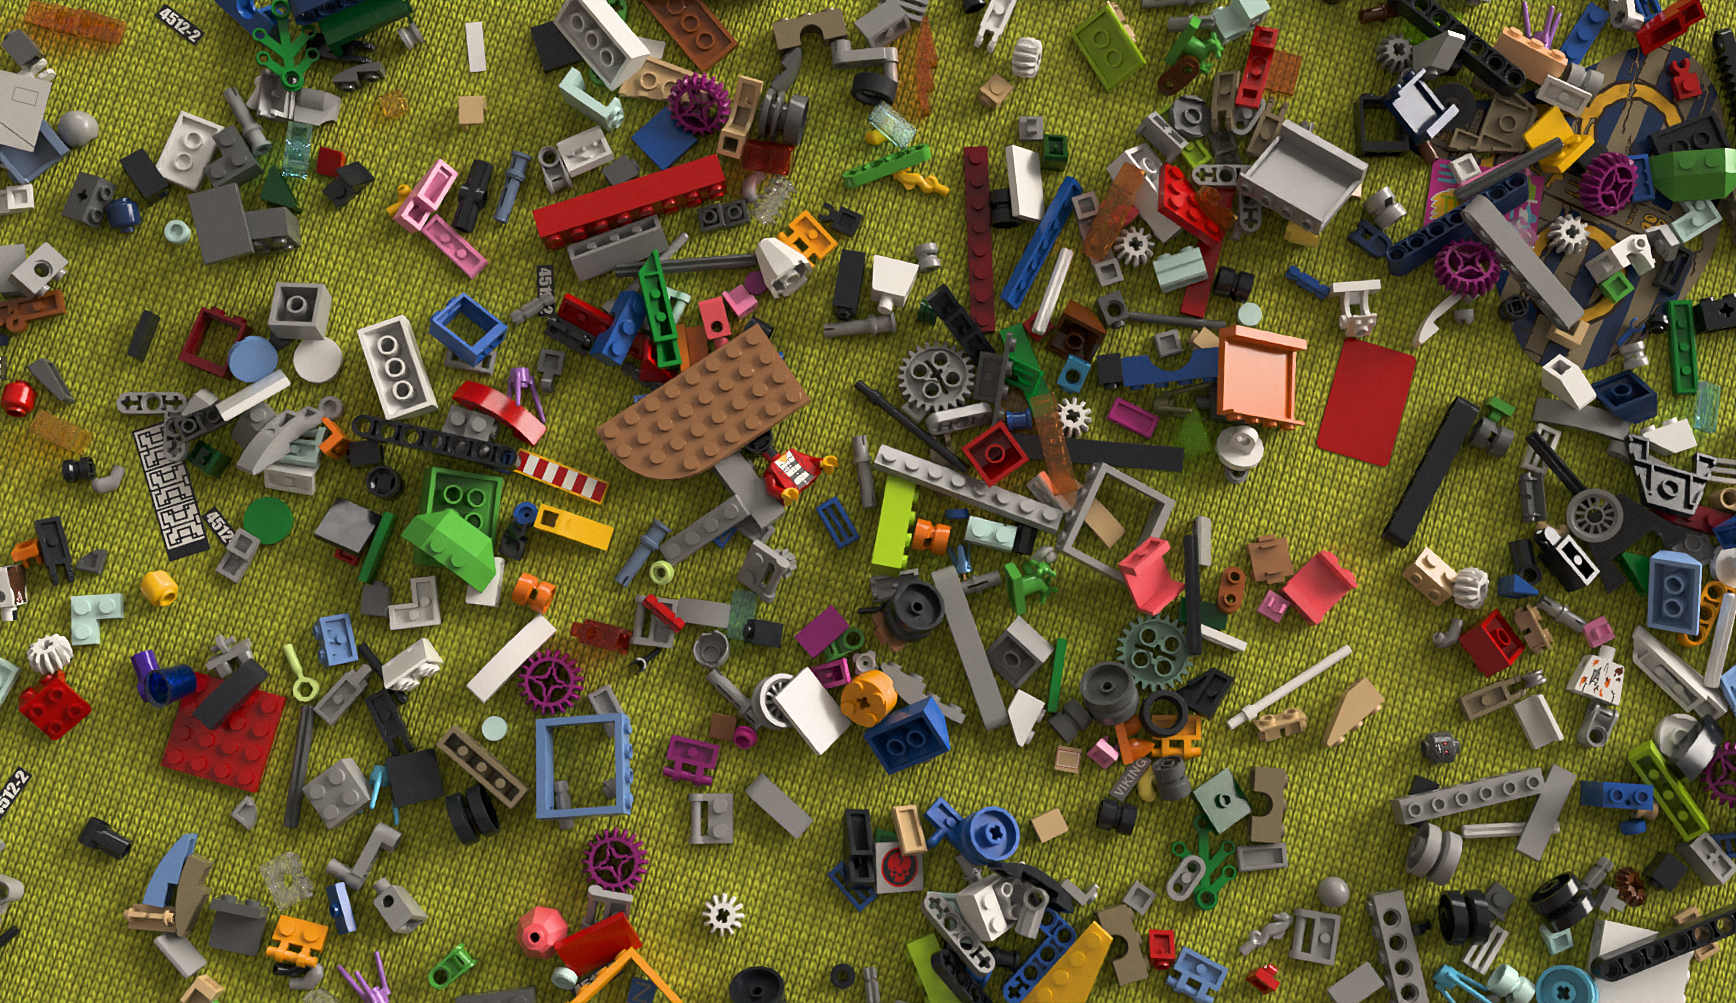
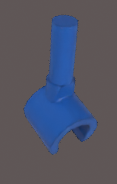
(1629, 332)

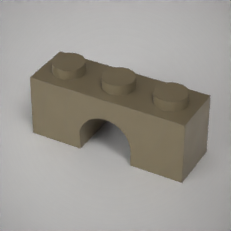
(827, 24)
(1269, 825)
(1130, 964)

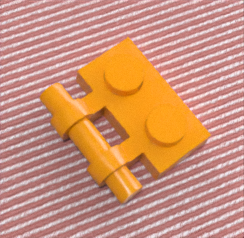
(811, 234)
(1190, 732)
(300, 934)

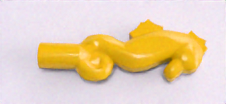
(927, 185)

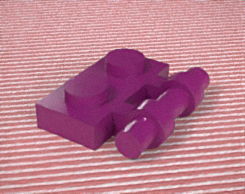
(691, 752)

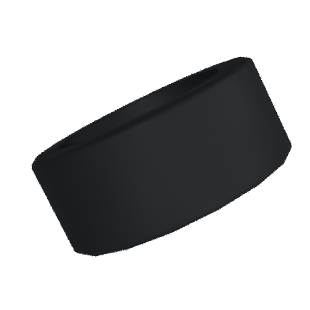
(872, 88)
(1178, 702)

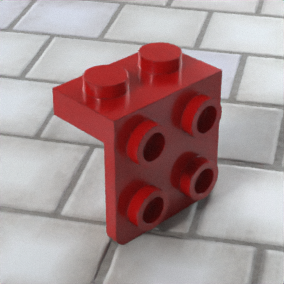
(53, 705)

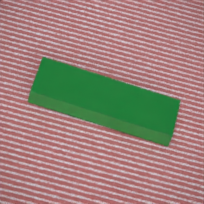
(378, 547)
(1056, 675)

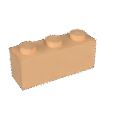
(1530, 55)

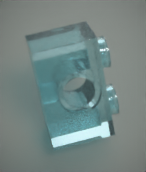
(297, 150)

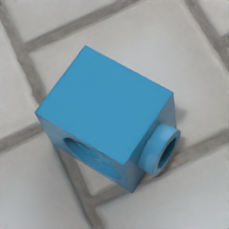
(1080, 366)

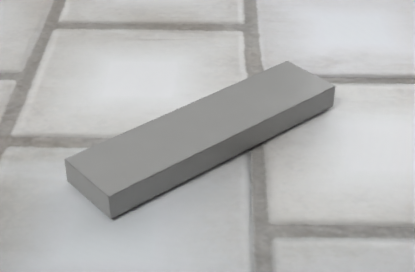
(1545, 813)

